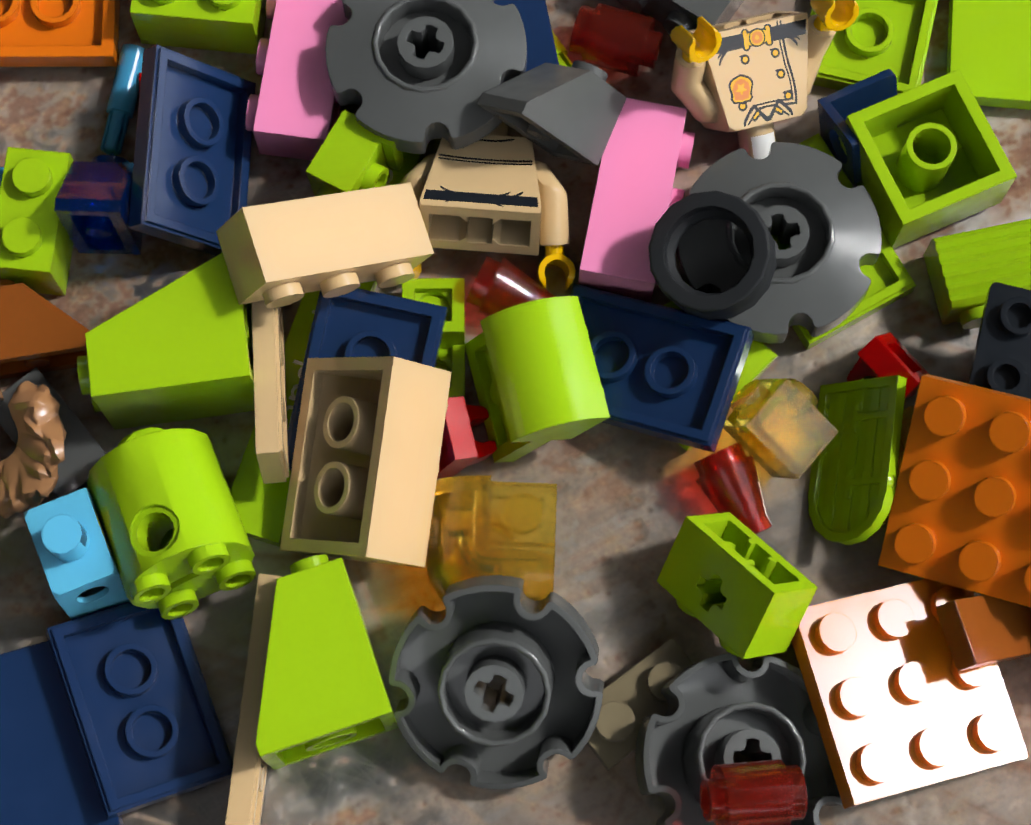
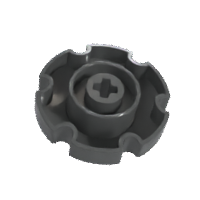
(418, 99)
(806, 206)
(454, 654)
(726, 710)

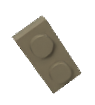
(633, 698)

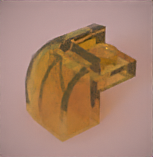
(492, 530)

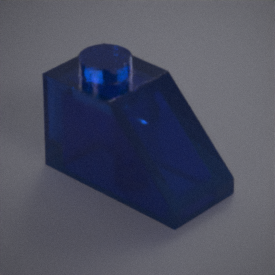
(97, 206)

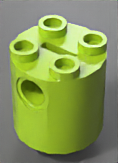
(170, 520)

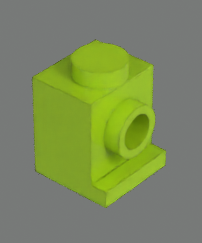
(352, 159)

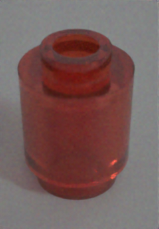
(616, 39)
(754, 793)

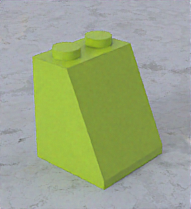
(173, 354)
(319, 668)

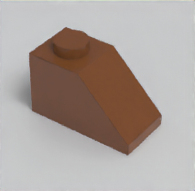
(35, 333)

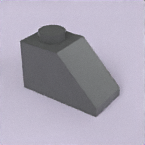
(559, 109)

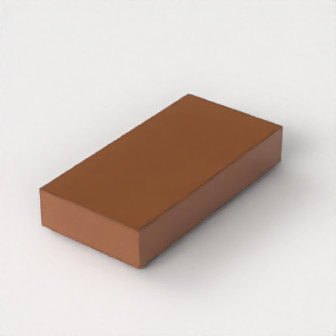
(985, 630)

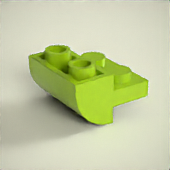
(536, 375)

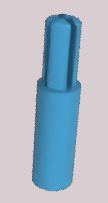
(122, 98)

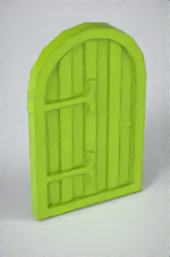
(857, 470)

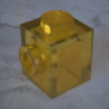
(779, 425)

